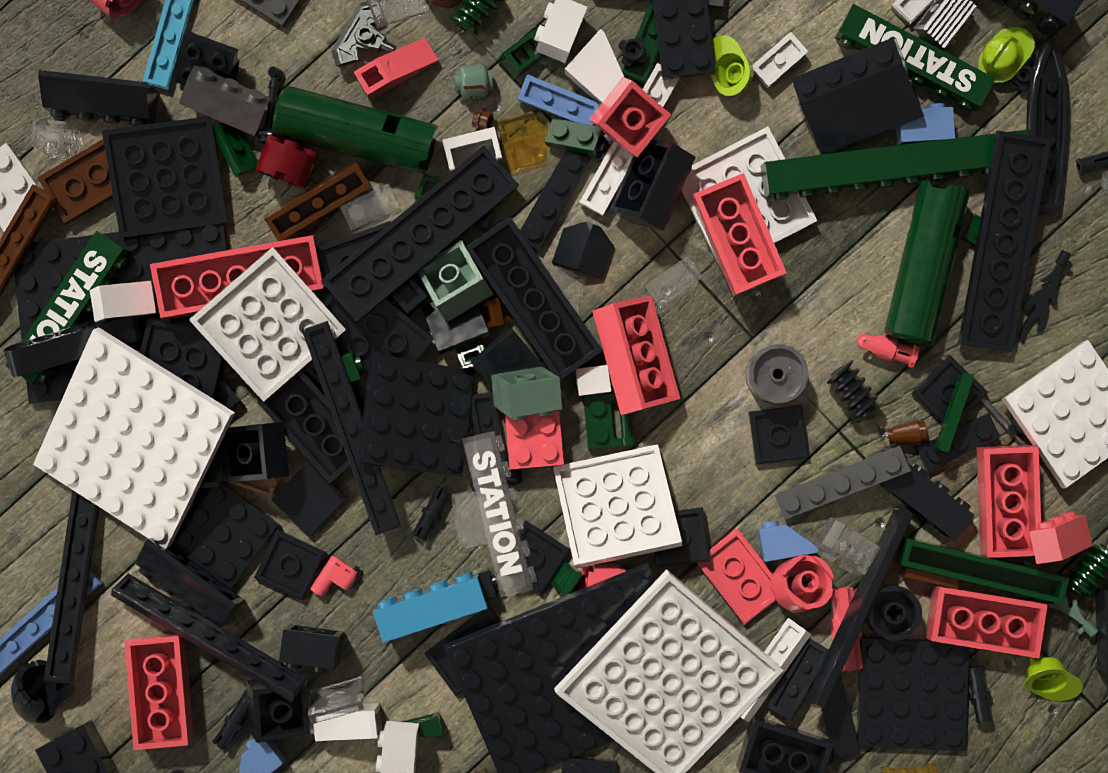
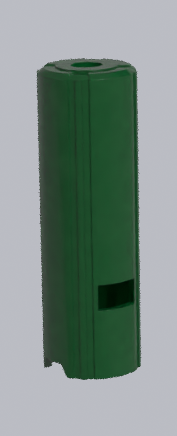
(354, 129)
(926, 263)

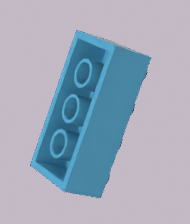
(430, 608)

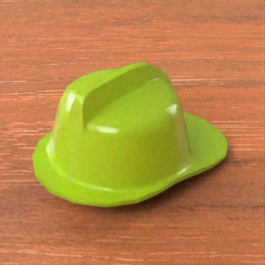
(1006, 53)
(732, 67)
(1051, 680)

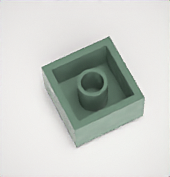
(454, 281)
(527, 392)

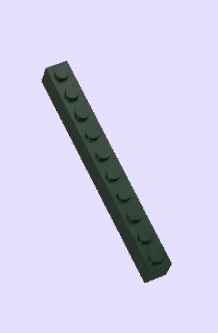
(878, 166)

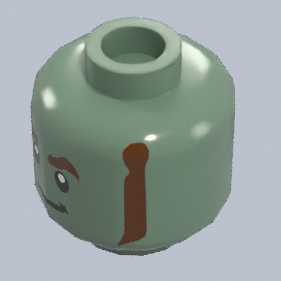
(473, 81)

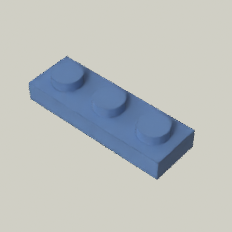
(557, 101)

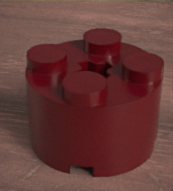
(286, 162)

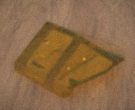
(523, 140)

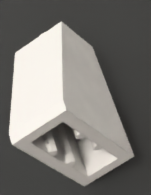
(595, 68)
(356, 725)

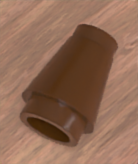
(908, 433)

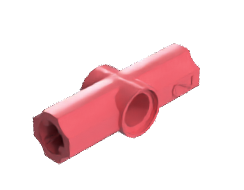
(840, 602)

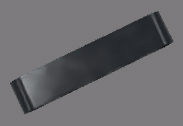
(66, 344)

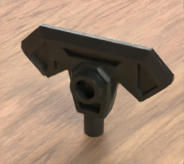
(361, 35)

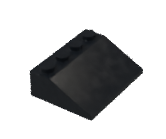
(858, 96)

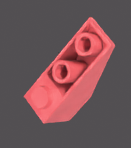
(395, 68)

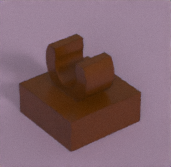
(492, 313)

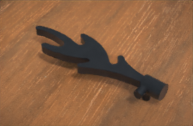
(1041, 296)

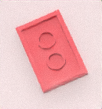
(739, 576)

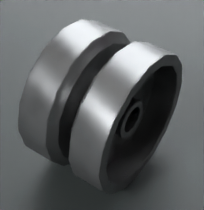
(779, 358)

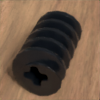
(853, 392)

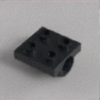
(206, 53)

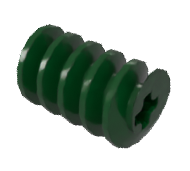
(473, 14)
(1089, 572)

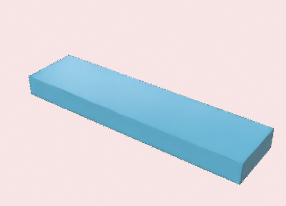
(168, 43)

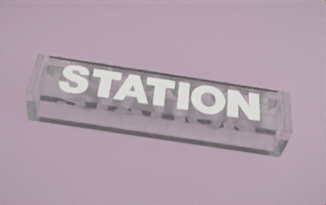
(498, 513)

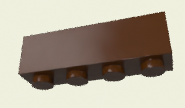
(317, 201)

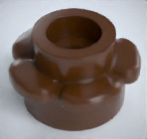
(483, 119)

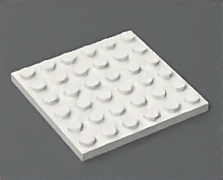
(133, 438)
(668, 677)

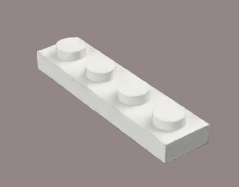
(783, 651)

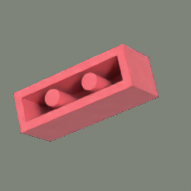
(1060, 537)

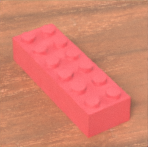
(192, 282)

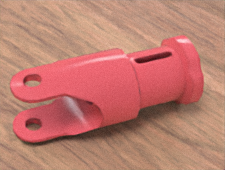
(888, 347)

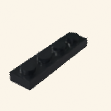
(554, 197)

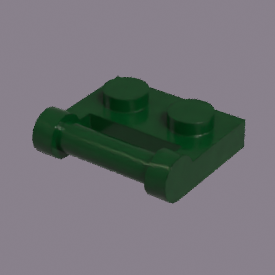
(600, 425)

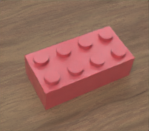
(738, 234)
(636, 354)
(1008, 499)
(986, 621)
(159, 691)

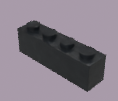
(930, 501)

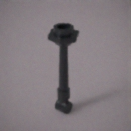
(262, 134)

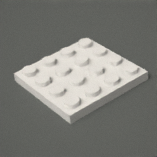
(746, 157)
(261, 322)
(1066, 413)
(617, 506)

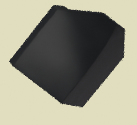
(584, 249)

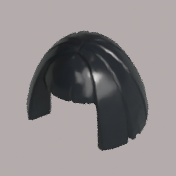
(35, 698)

